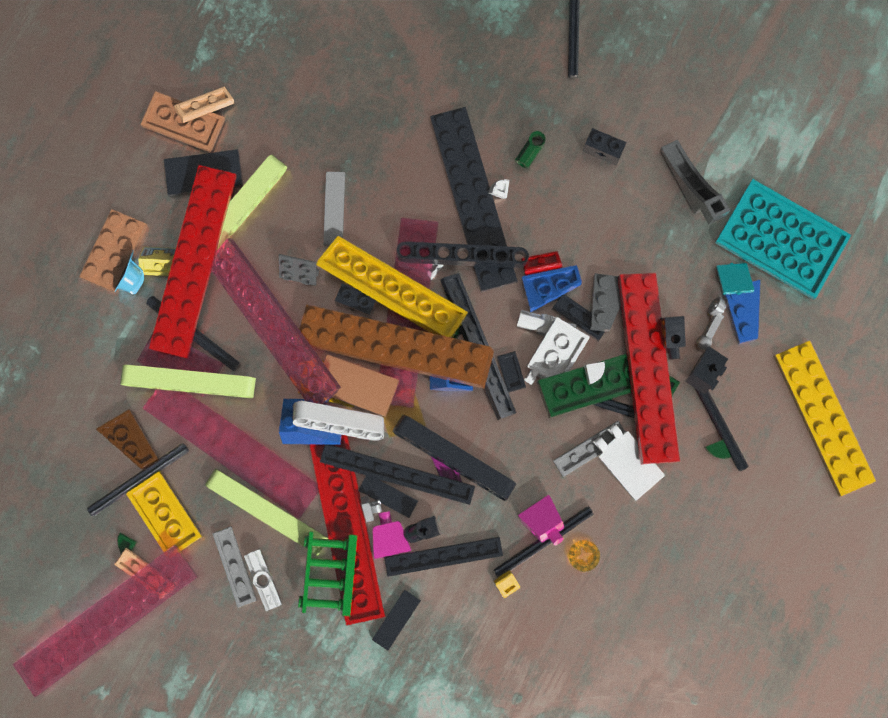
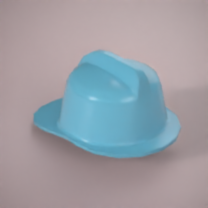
(132, 278)

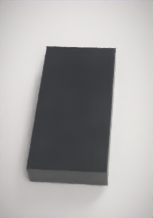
(511, 371)

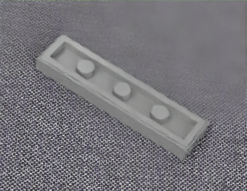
(334, 206)
(583, 452)
(234, 566)

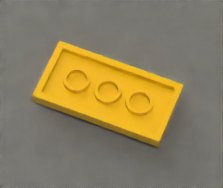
(164, 513)

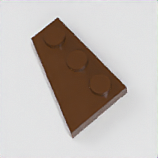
(129, 438)

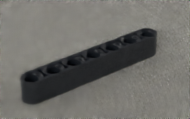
(470, 250)
(454, 457)

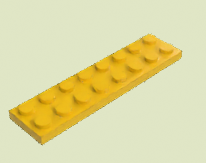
(391, 288)
(824, 418)

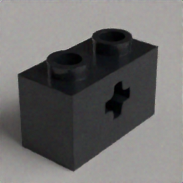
(604, 146)
(355, 301)
(707, 369)

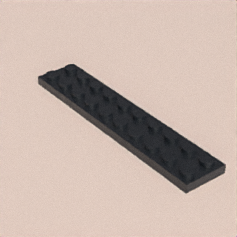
(471, 193)

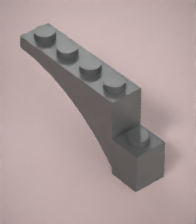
(695, 188)

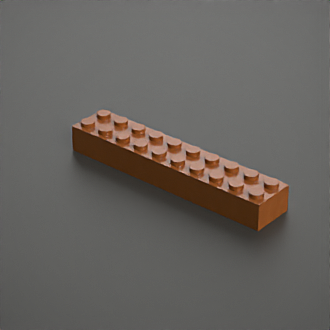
(397, 346)

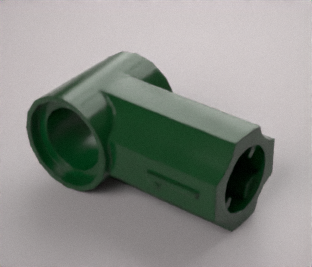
(530, 150)

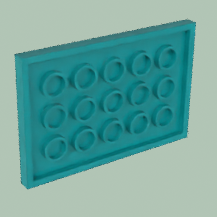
(783, 239)

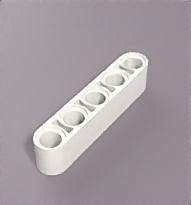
(338, 420)

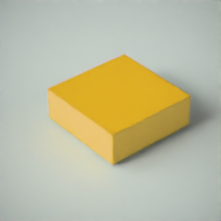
(506, 584)

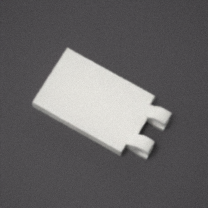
(556, 351)
(623, 461)

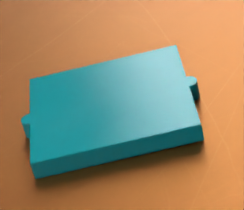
(735, 278)

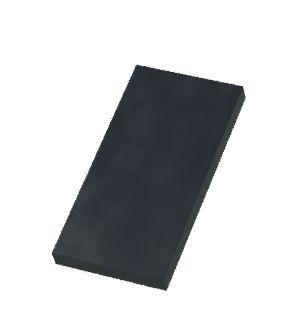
(181, 171)

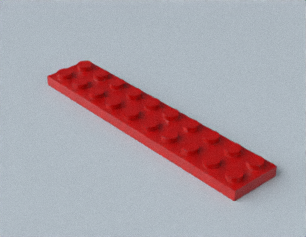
(192, 262)
(648, 369)
(346, 517)

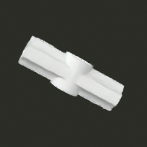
(536, 322)
(258, 567)

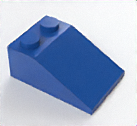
(298, 435)

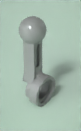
(715, 309)

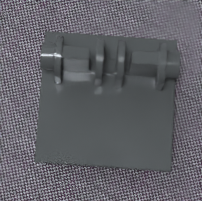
(298, 270)

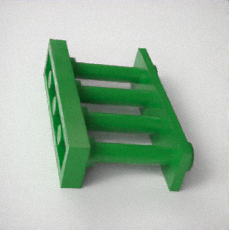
(344, 585)

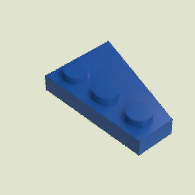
(549, 285)
(745, 313)

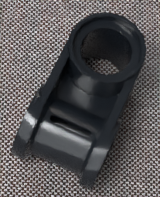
(422, 530)

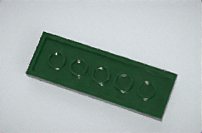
(571, 390)

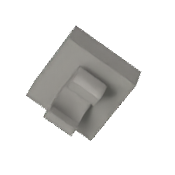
(370, 508)

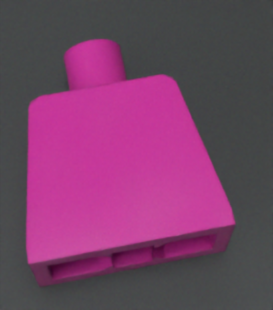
(543, 521)
(389, 537)

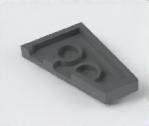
(604, 302)

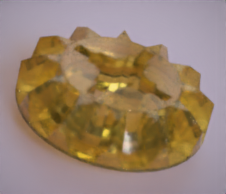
(588, 547)

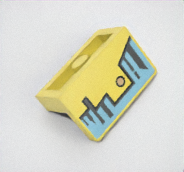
(156, 260)

